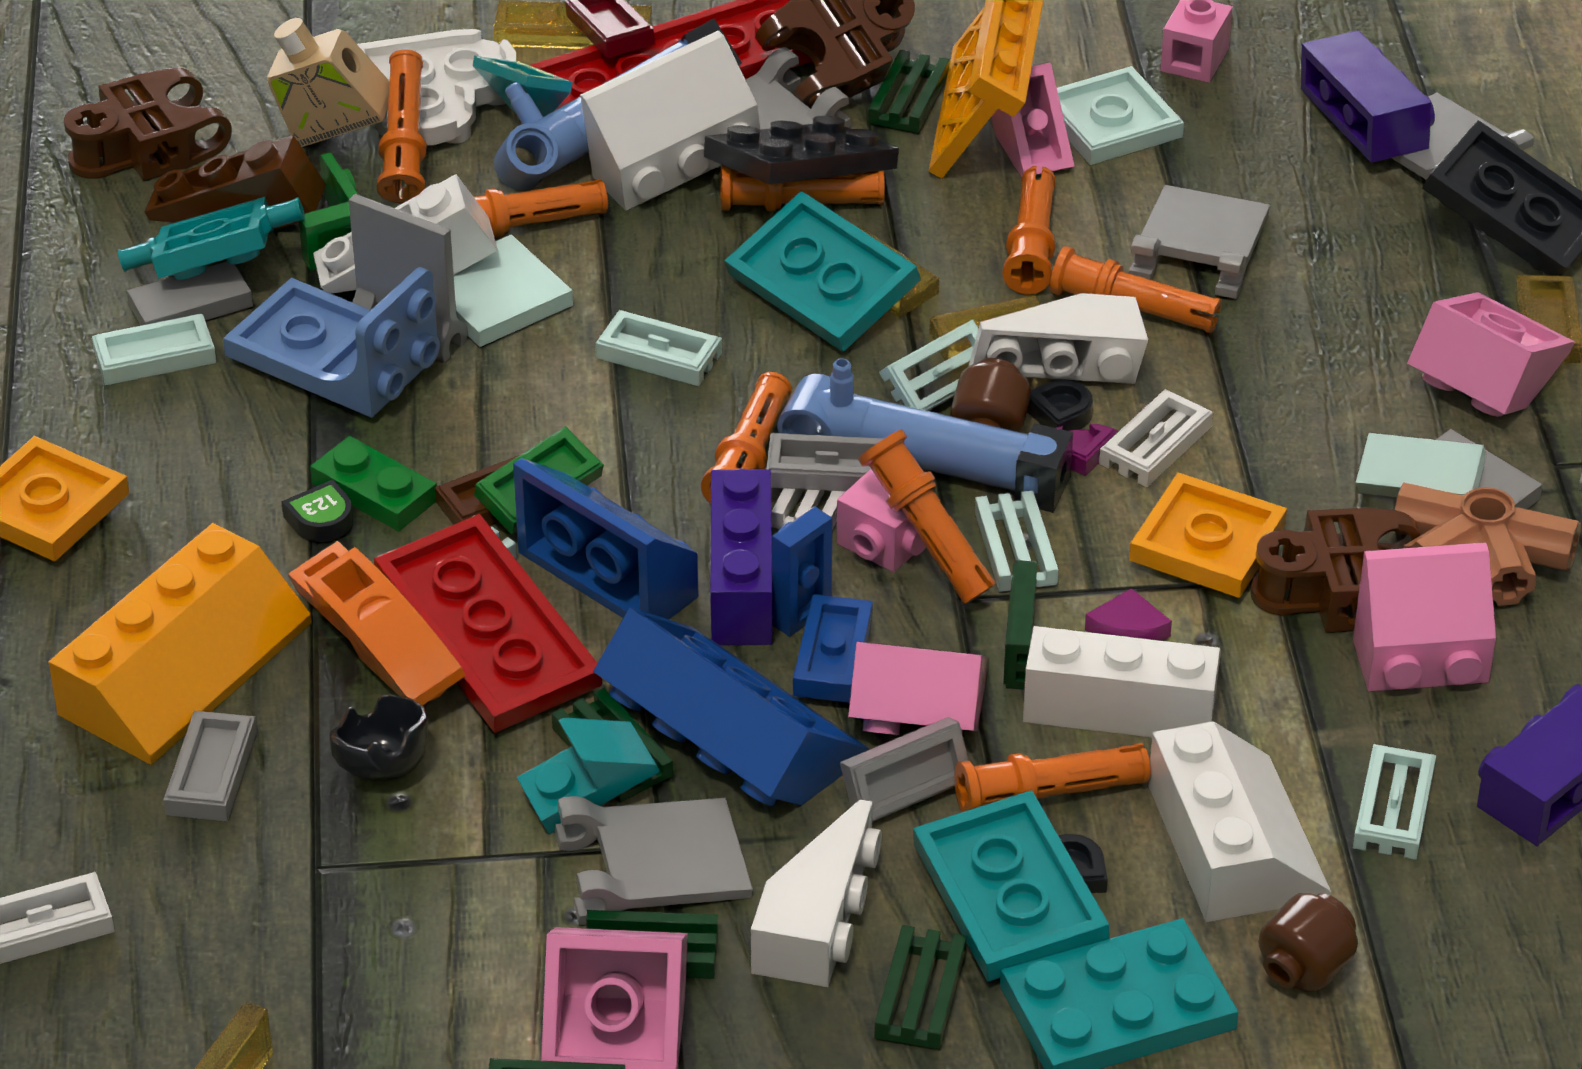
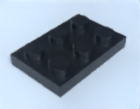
(800, 151)
(1511, 199)

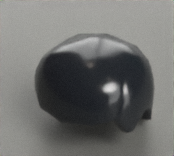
(383, 742)

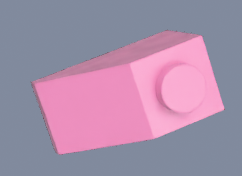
(1038, 130)

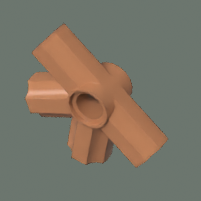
(1489, 516)

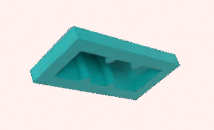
(544, 88)

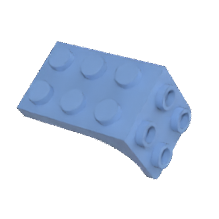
(341, 347)

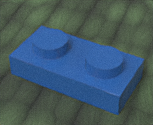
(800, 568)
(829, 647)

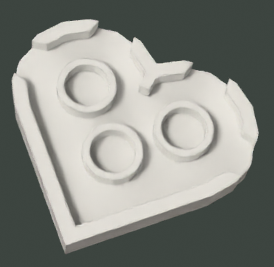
(448, 80)

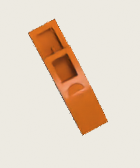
(377, 622)

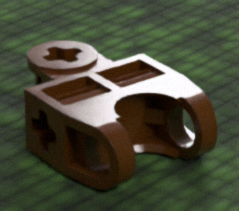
(842, 38)
(131, 130)
(1324, 566)

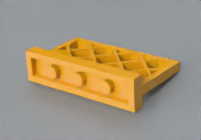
(985, 74)

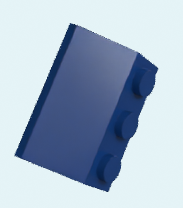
(600, 545)

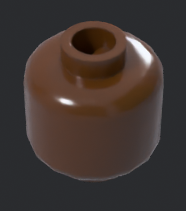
(992, 395)
(1309, 940)

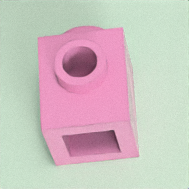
(1196, 39)
(872, 528)

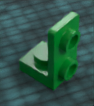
(330, 222)

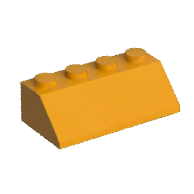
(177, 644)

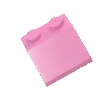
(1487, 352)
(1425, 617)
(915, 687)
(614, 997)

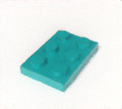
(822, 270)
(1009, 883)
(1119, 998)

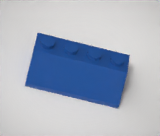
(724, 709)

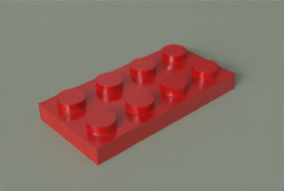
(492, 621)

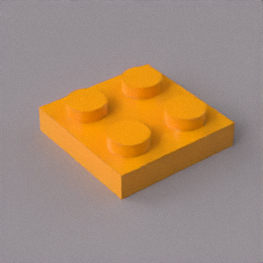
(54, 497)
(1206, 534)

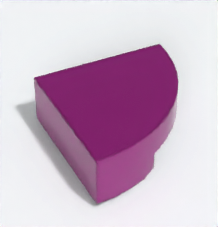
(1087, 446)
(1130, 617)

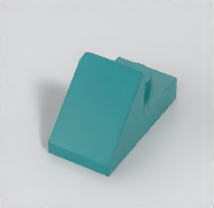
(598, 766)

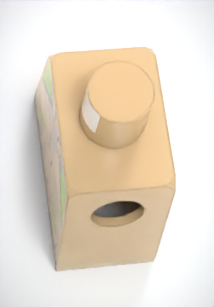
(325, 83)

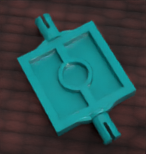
(212, 237)

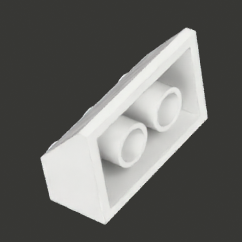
(654, 120)
(1118, 682)
(1230, 822)

